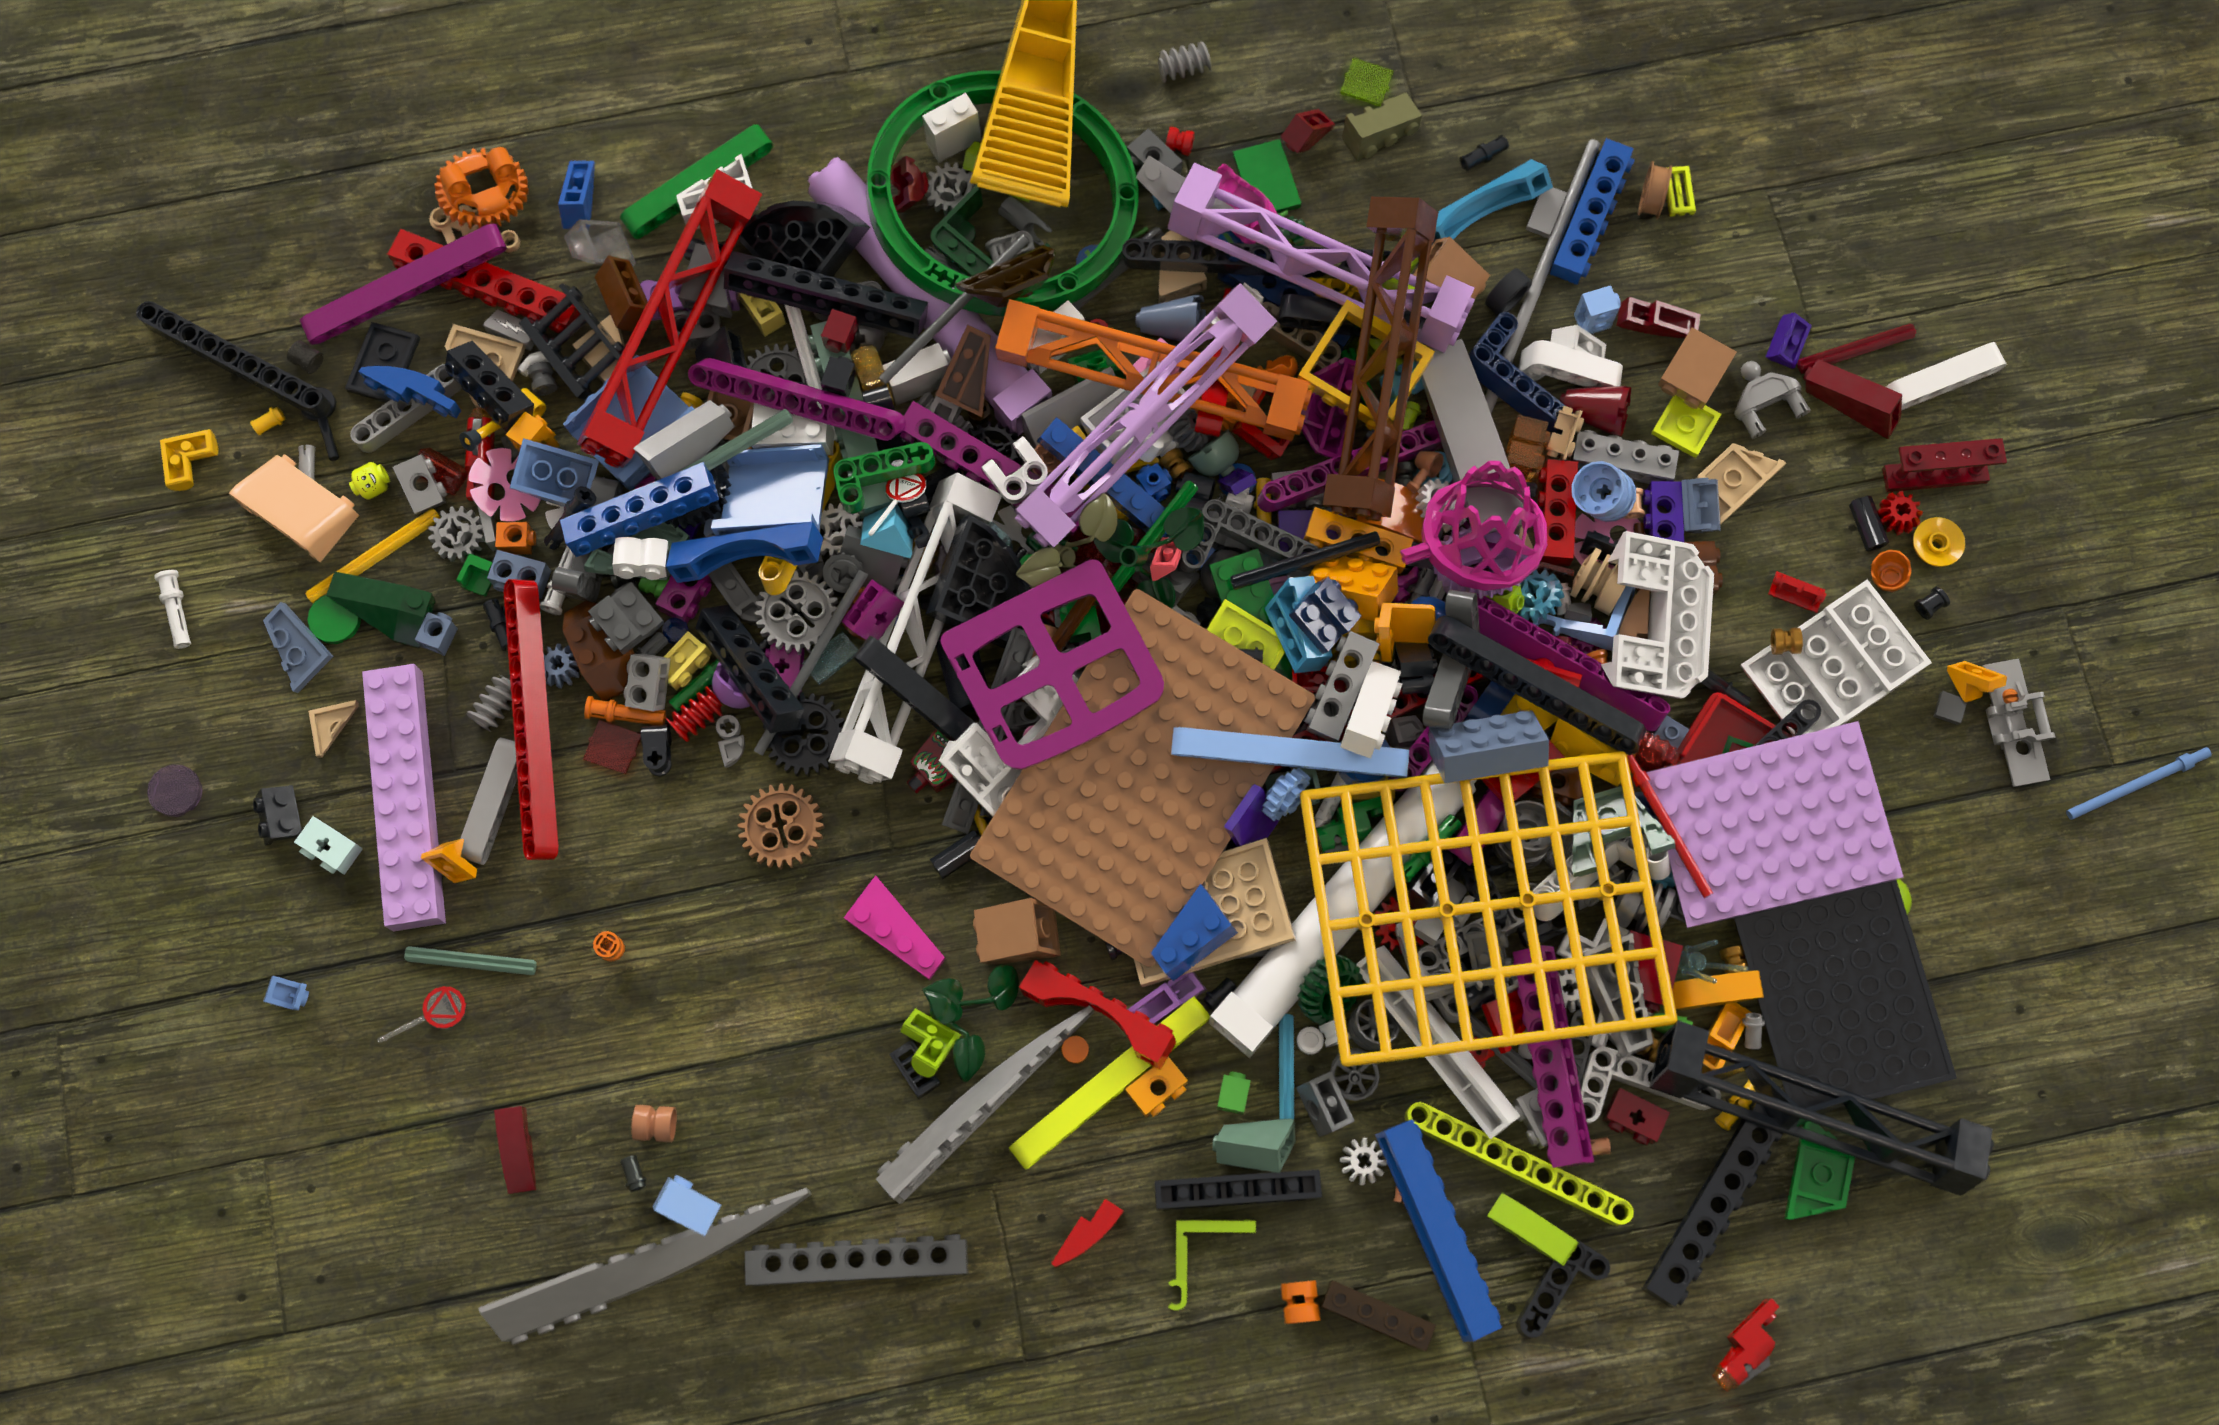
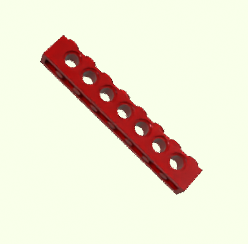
(409, 246)

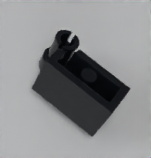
(1416, 667)

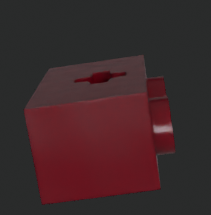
(1651, 1117)

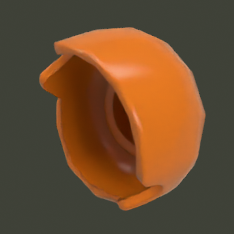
(1283, 365)
(1891, 570)

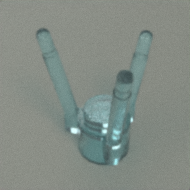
(1693, 962)

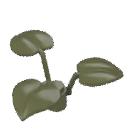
(1096, 520)

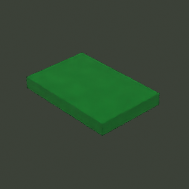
(1269, 172)

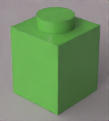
(1233, 1093)

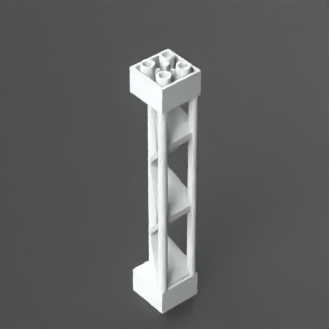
(854, 749)

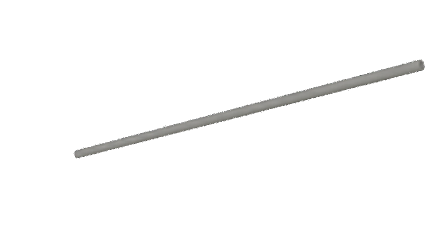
(1542, 270)

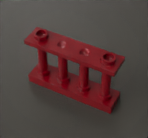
(1944, 465)

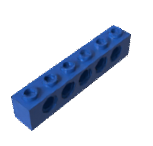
(1613, 156)
(639, 509)

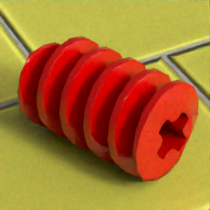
(696, 714)

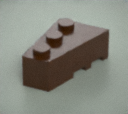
(967, 372)

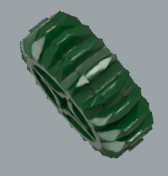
(1315, 993)

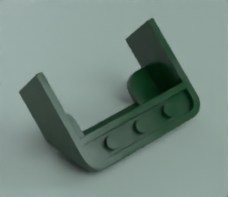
(955, 236)

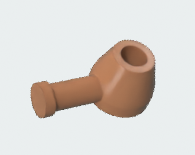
(1429, 465)

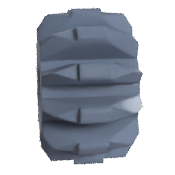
(559, 675)

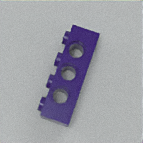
(1669, 496)

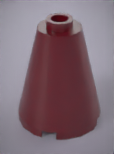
(1601, 406)

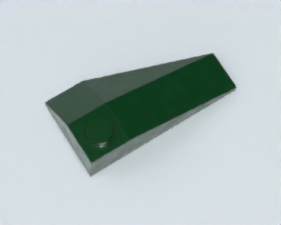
(383, 605)

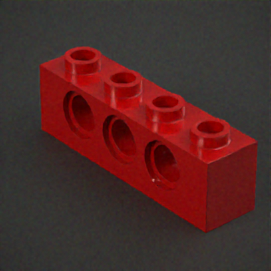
(1562, 474)

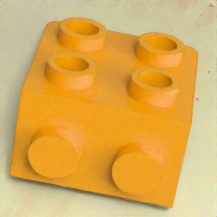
(1402, 624)

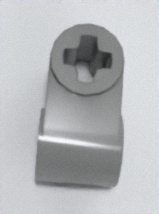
(1005, 242)

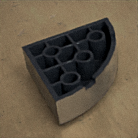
(804, 235)
(975, 576)

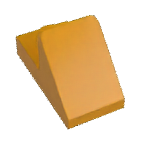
(1974, 680)
(448, 861)

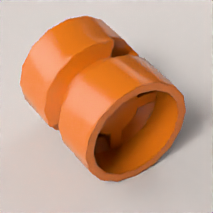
(1301, 1312)

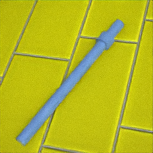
(2182, 763)

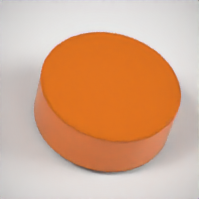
(1075, 1049)

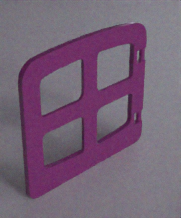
(1054, 667)

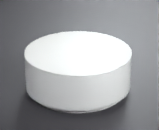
(1310, 1040)

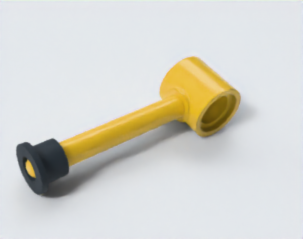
(474, 437)

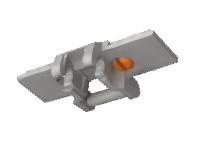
(2009, 726)

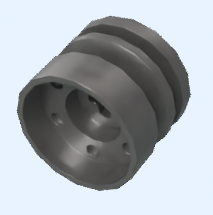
(1529, 815)
(1632, 906)

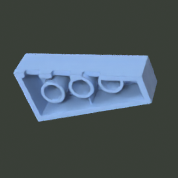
(686, 1205)

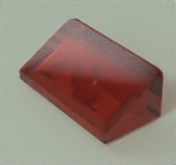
(447, 471)

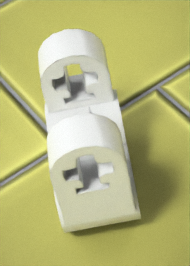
(1019, 477)

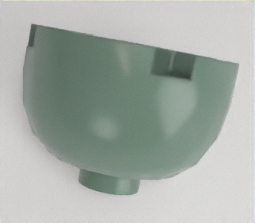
(1216, 456)

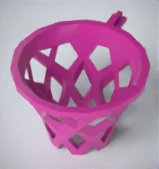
(1448, 557)

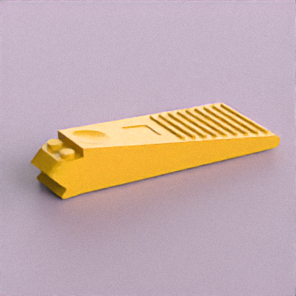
(1032, 111)

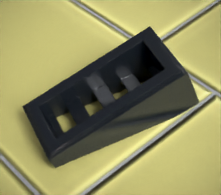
(926, 1087)

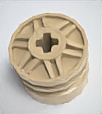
(1600, 581)

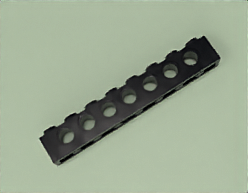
(823, 293)
(1658, 1282)

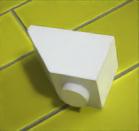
(1578, 339)

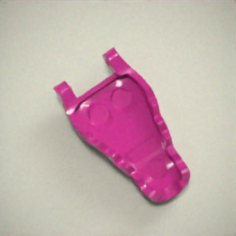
(1239, 187)

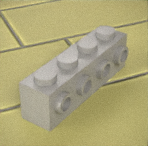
(1635, 458)

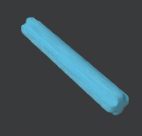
(1286, 1067)

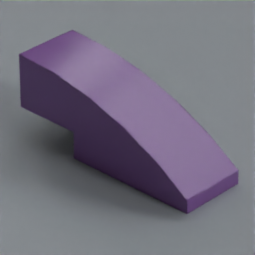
(1169, 997)

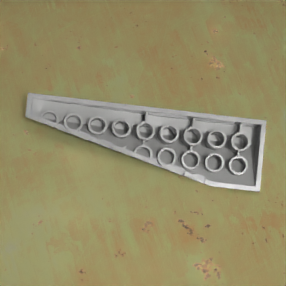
(970, 1111)

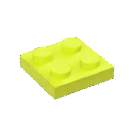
(1685, 426)

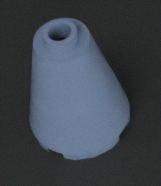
(1172, 318)

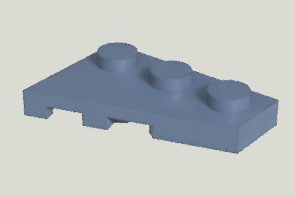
(298, 647)

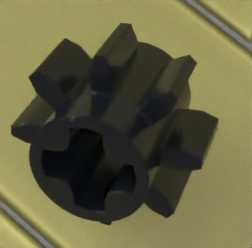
(1207, 609)

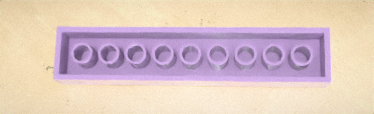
(403, 797)

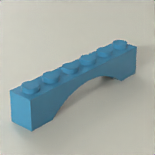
(1513, 187)

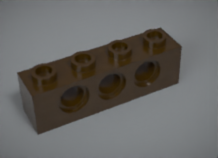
(1378, 1316)

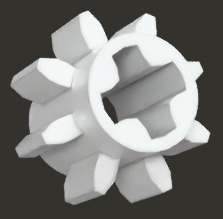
(1241, 501)

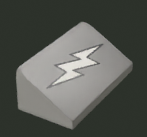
(507, 327)

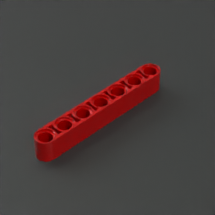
(1217, 394)

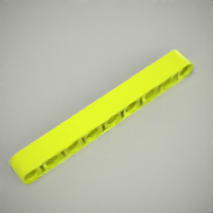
(1101, 1090)
(1531, 1165)

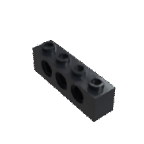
(487, 384)

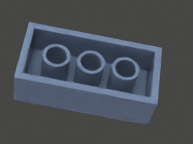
(1489, 746)

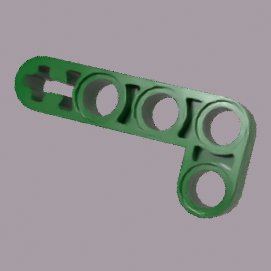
(884, 473)

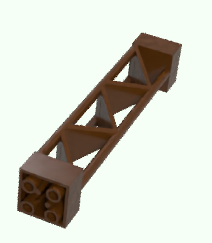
(1414, 226)

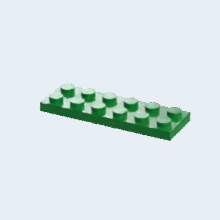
(1249, 598)

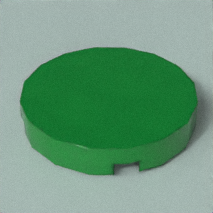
(331, 621)

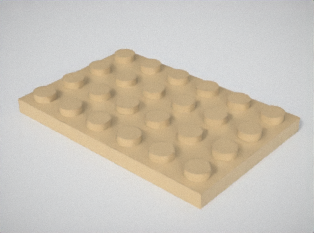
(1251, 898)

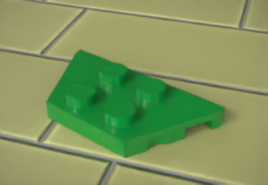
(1819, 1178)

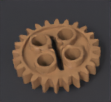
(757, 832)

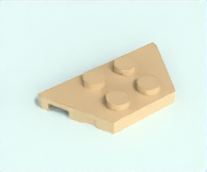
(1739, 476)

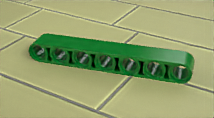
(662, 202)

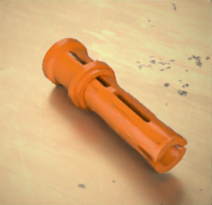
(613, 711)

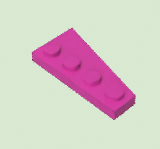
(889, 925)

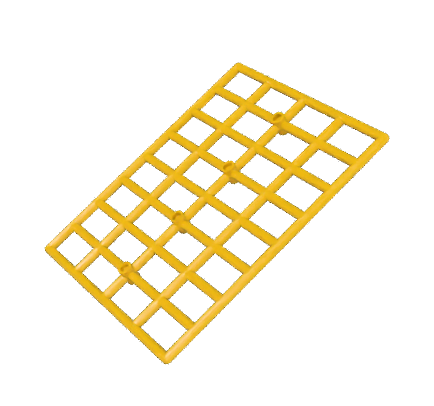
(1447, 910)

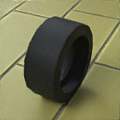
(1508, 292)

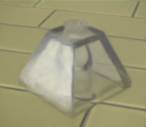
(596, 240)

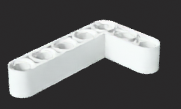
(1616, 850)
(1614, 1071)

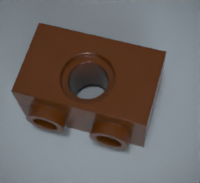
(1570, 790)

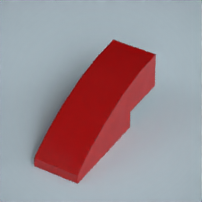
(1087, 1233)

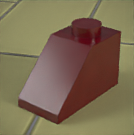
(1306, 130)

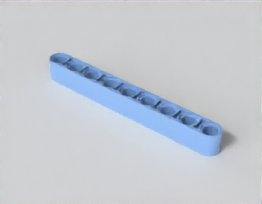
(1286, 752)

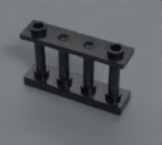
(551, 347)

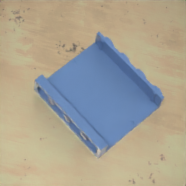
(667, 410)
(774, 488)

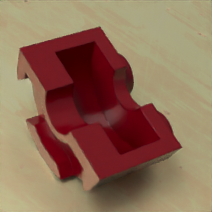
(909, 182)

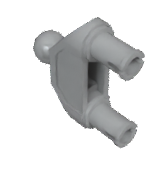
(1766, 391)

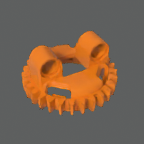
(491, 203)

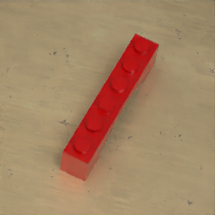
(1052, 988)

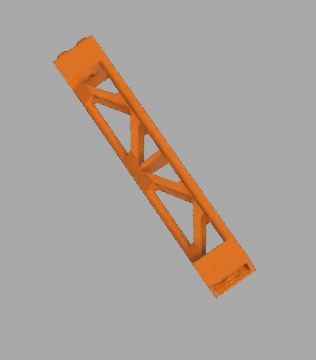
(1020, 331)

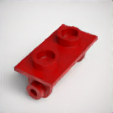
(1797, 592)

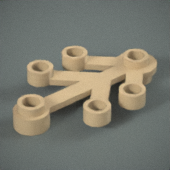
(447, 226)

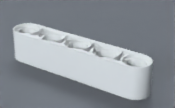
(1949, 375)

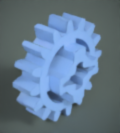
(1285, 794)

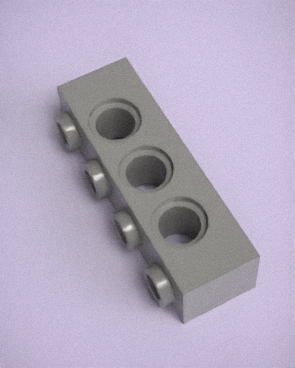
(1363, 651)

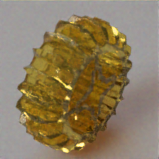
(868, 368)

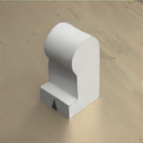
(1160, 447)

